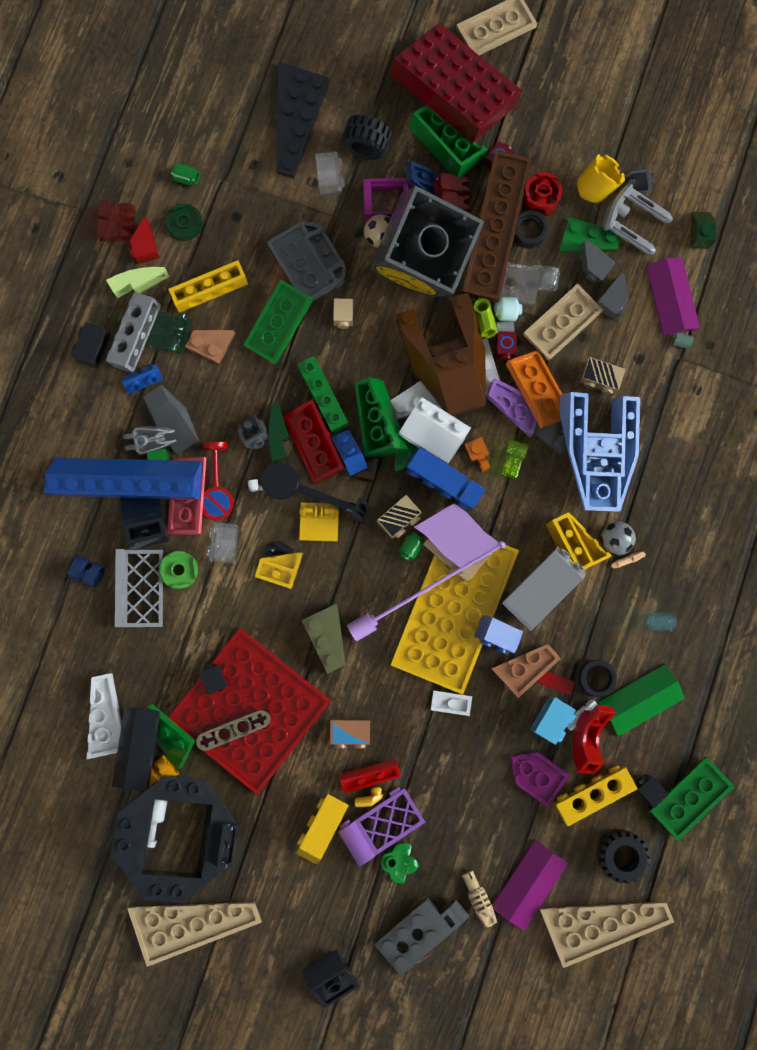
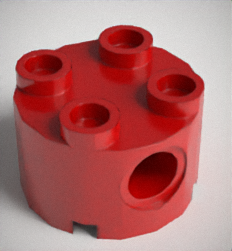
(542, 193)

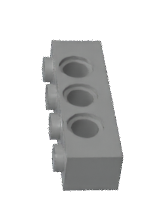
(140, 319)

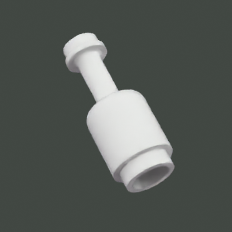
(157, 817)

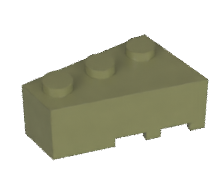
(326, 637)

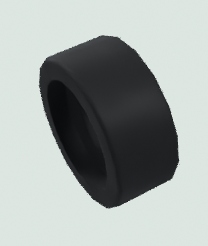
(539, 219)
(610, 671)

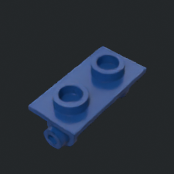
(135, 381)

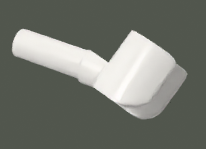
(254, 485)

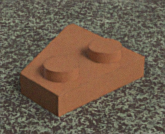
(210, 343)

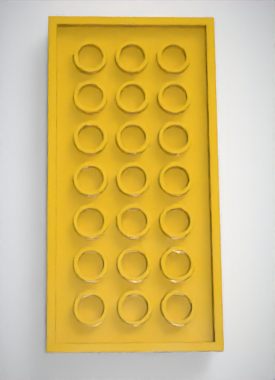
(444, 620)

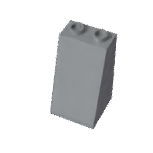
(544, 588)

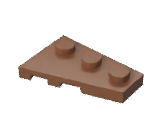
(526, 669)

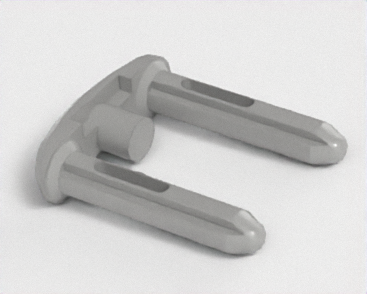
(617, 207)

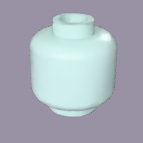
(507, 309)

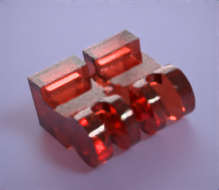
(453, 190)
(108, 227)

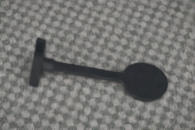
(282, 481)

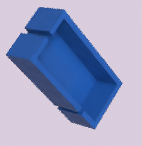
(445, 478)

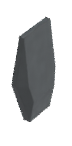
(171, 413)

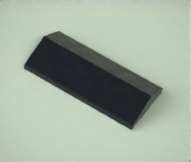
(136, 748)

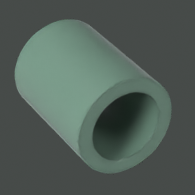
(683, 340)

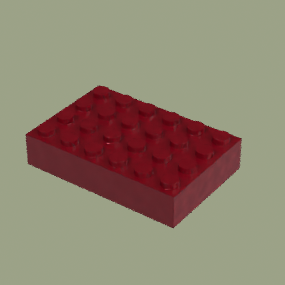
(455, 82)

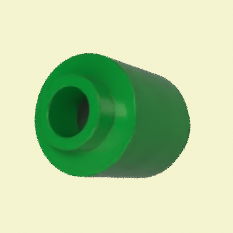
(185, 174)
(411, 547)

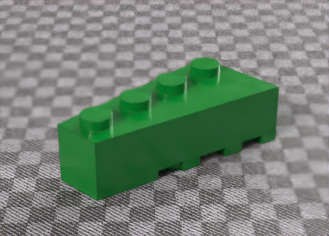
(446, 143)
(377, 420)

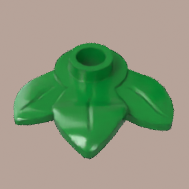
(402, 864)

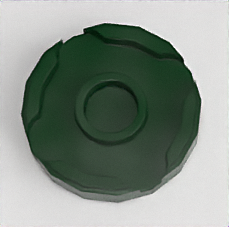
(184, 222)

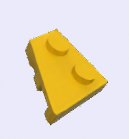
(279, 569)

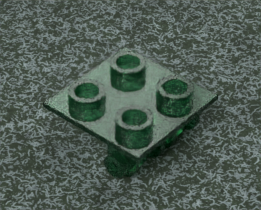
(170, 332)

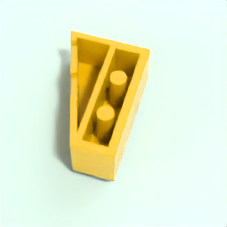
(573, 538)
(321, 829)

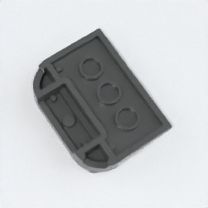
(309, 259)

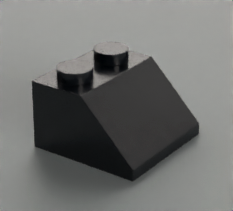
(329, 978)

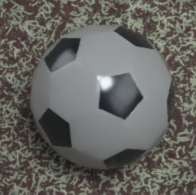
(618, 538)

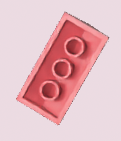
(186, 515)

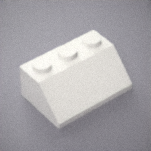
(434, 430)

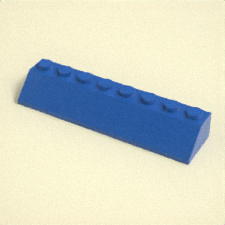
(124, 478)

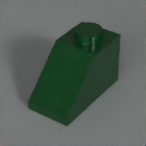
(702, 230)

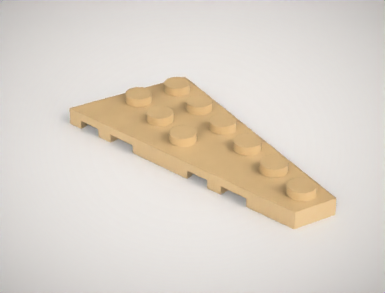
(175, 929)
(592, 929)

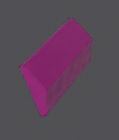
(672, 296)
(529, 885)

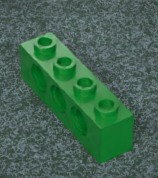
(323, 395)

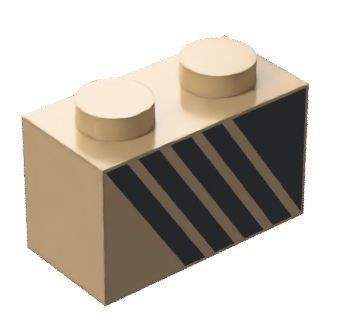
(602, 376)
(399, 517)

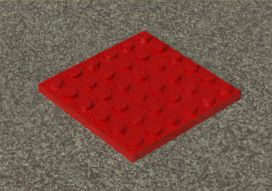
(255, 683)

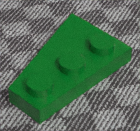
(578, 231)

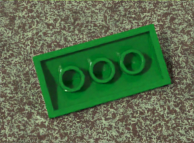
(643, 699)

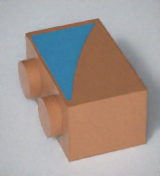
(350, 733)

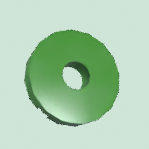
(178, 581)

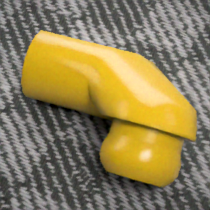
(369, 800)

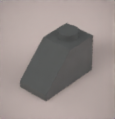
(595, 262)
(615, 298)

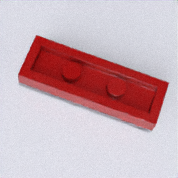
(370, 776)

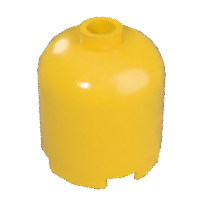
(599, 179)

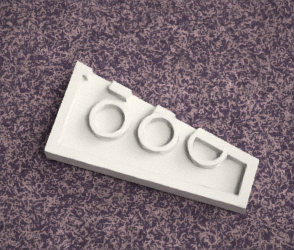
(103, 717)

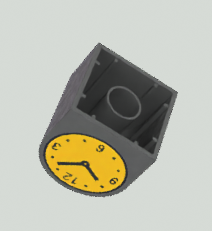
(426, 244)

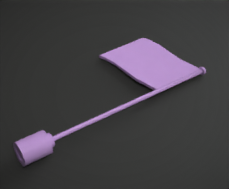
(457, 539)

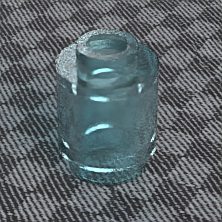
(662, 621)

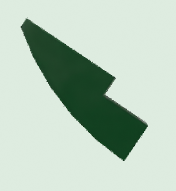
(277, 434)

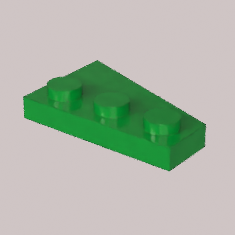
(173, 740)

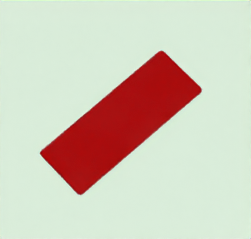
(556, 682)

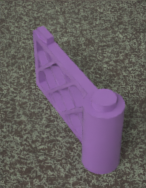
(358, 840)

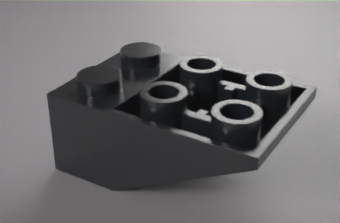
(143, 522)

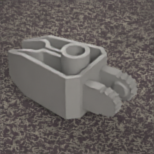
(147, 438)

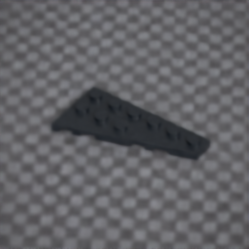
(298, 106)

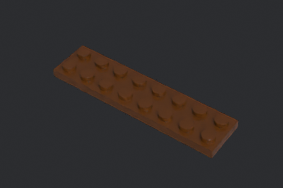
(500, 217)

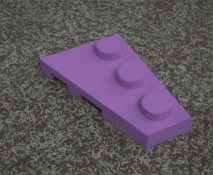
(513, 405)

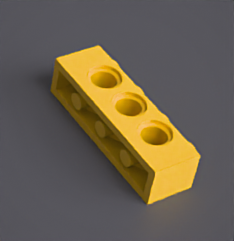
(208, 286)
(623, 787)

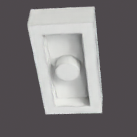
(451, 703)

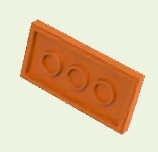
(537, 387)

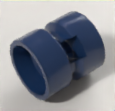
(84, 571)

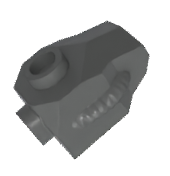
(640, 178)
(253, 432)

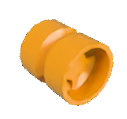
(162, 767)

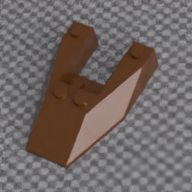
(450, 370)

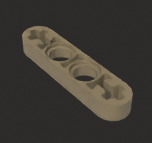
(233, 729)

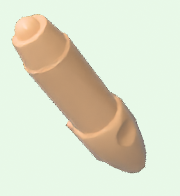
(628, 559)

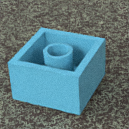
(553, 720)

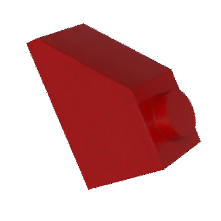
(143, 243)

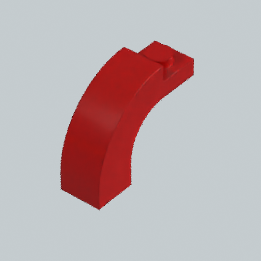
(586, 738)

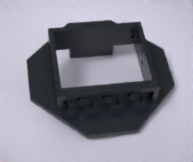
(133, 831)

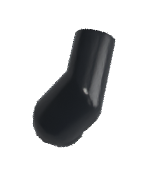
(278, 547)

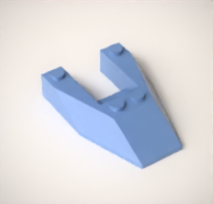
(601, 460)

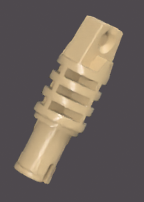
(479, 900)

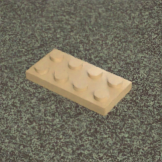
(496, 25)
(563, 322)

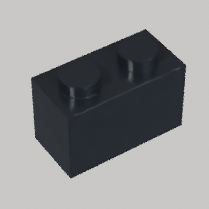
(90, 345)

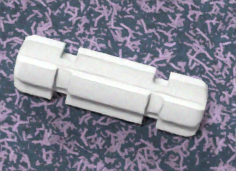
(589, 707)

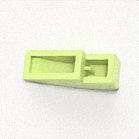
(137, 279)

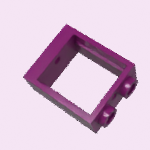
(383, 184)

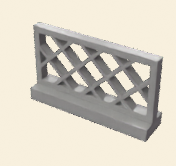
(122, 593)

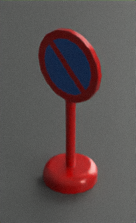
(217, 500)

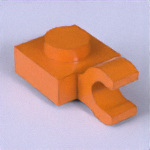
(477, 452)

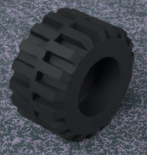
(366, 137)
(637, 865)

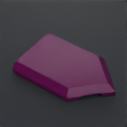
(538, 776)

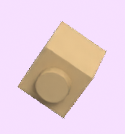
(343, 313)

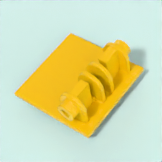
(318, 522)

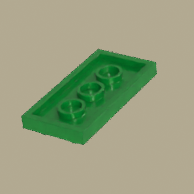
(278, 321)
(692, 798)

